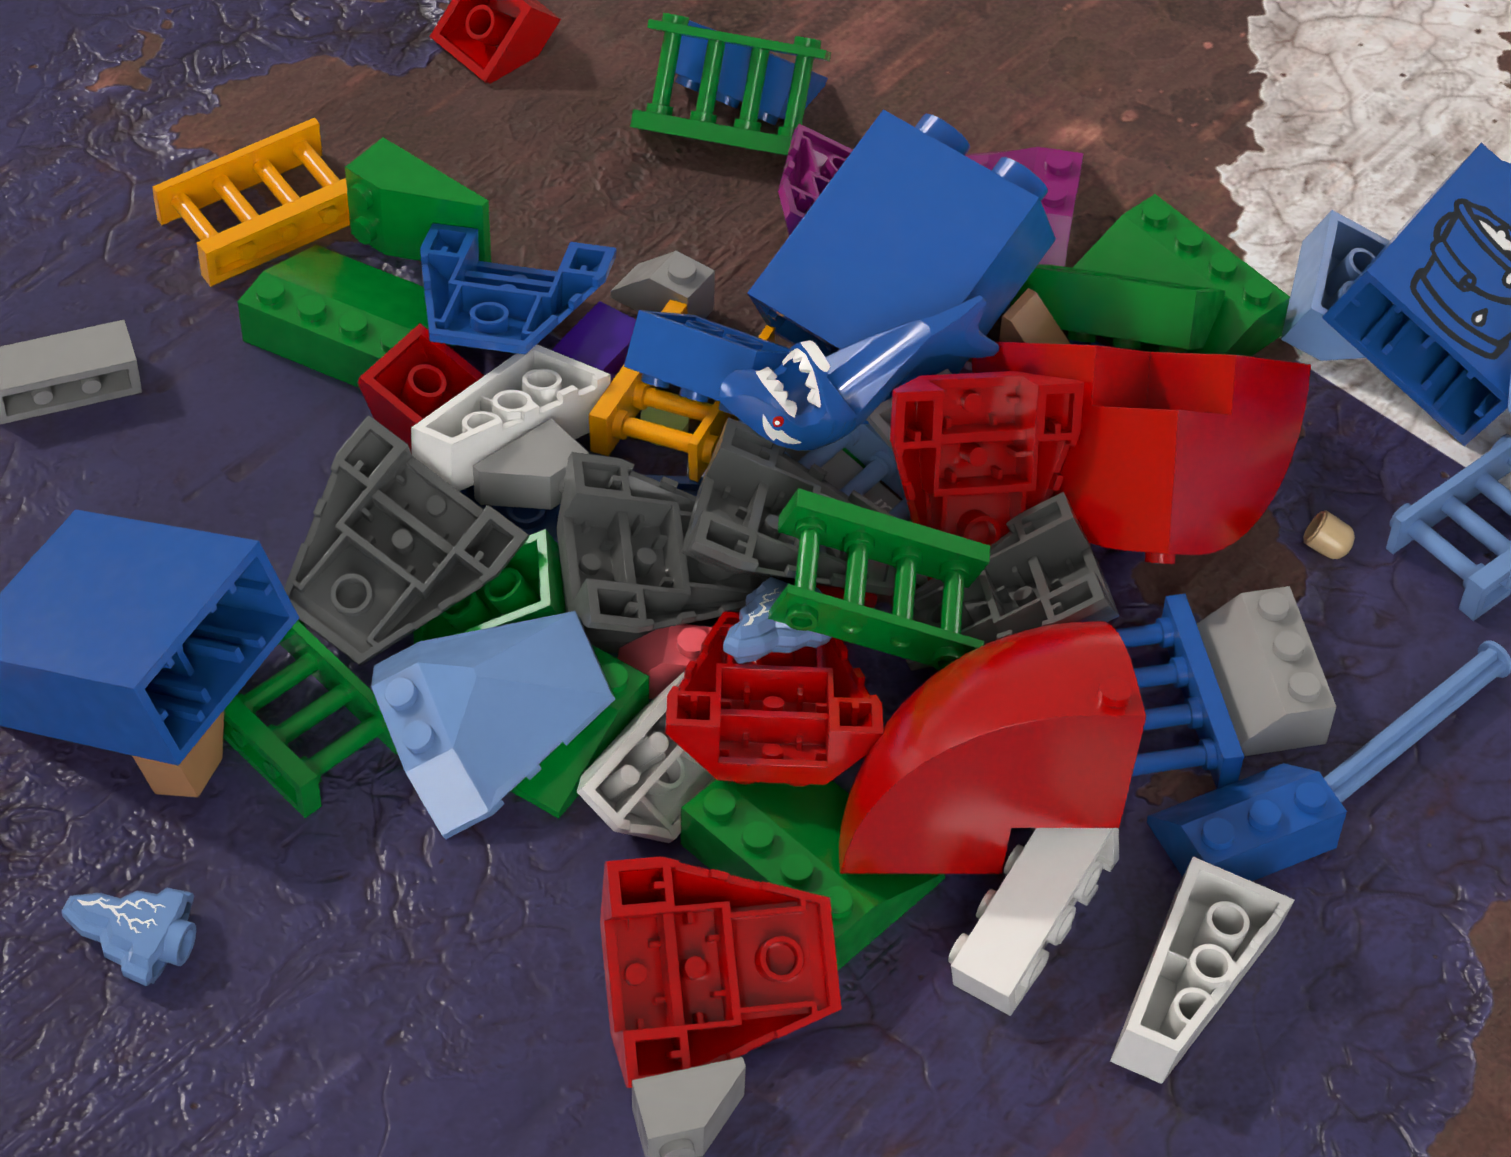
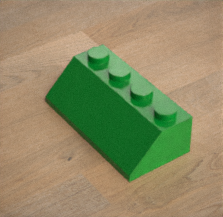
(1126, 307)

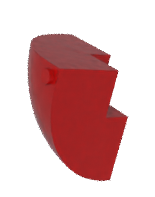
(1170, 443)
(995, 742)

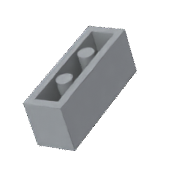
(67, 371)

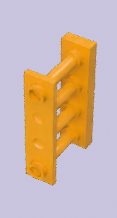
(264, 235)
(626, 395)

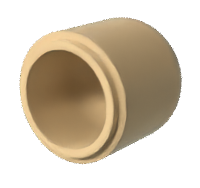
(1329, 535)

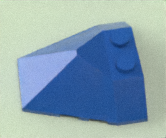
(502, 303)

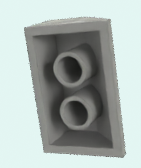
(1268, 672)

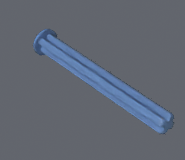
(1410, 727)

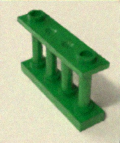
(702, 121)
(891, 541)
(268, 747)

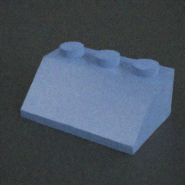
(1325, 269)

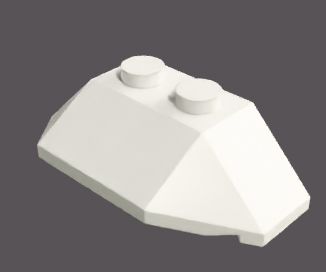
(644, 777)

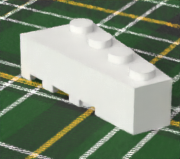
(504, 408)
(1030, 911)
(1201, 955)

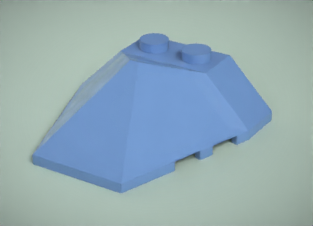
(487, 710)

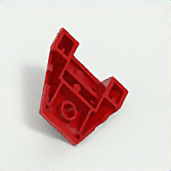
(982, 447)
(773, 718)
(709, 963)

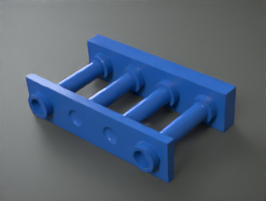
(1203, 703)

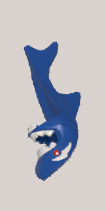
(824, 398)

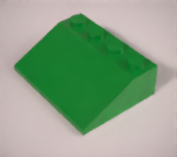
(1167, 246)
(330, 312)
(793, 841)

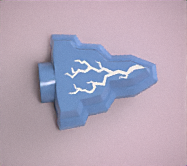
(758, 636)
(137, 930)

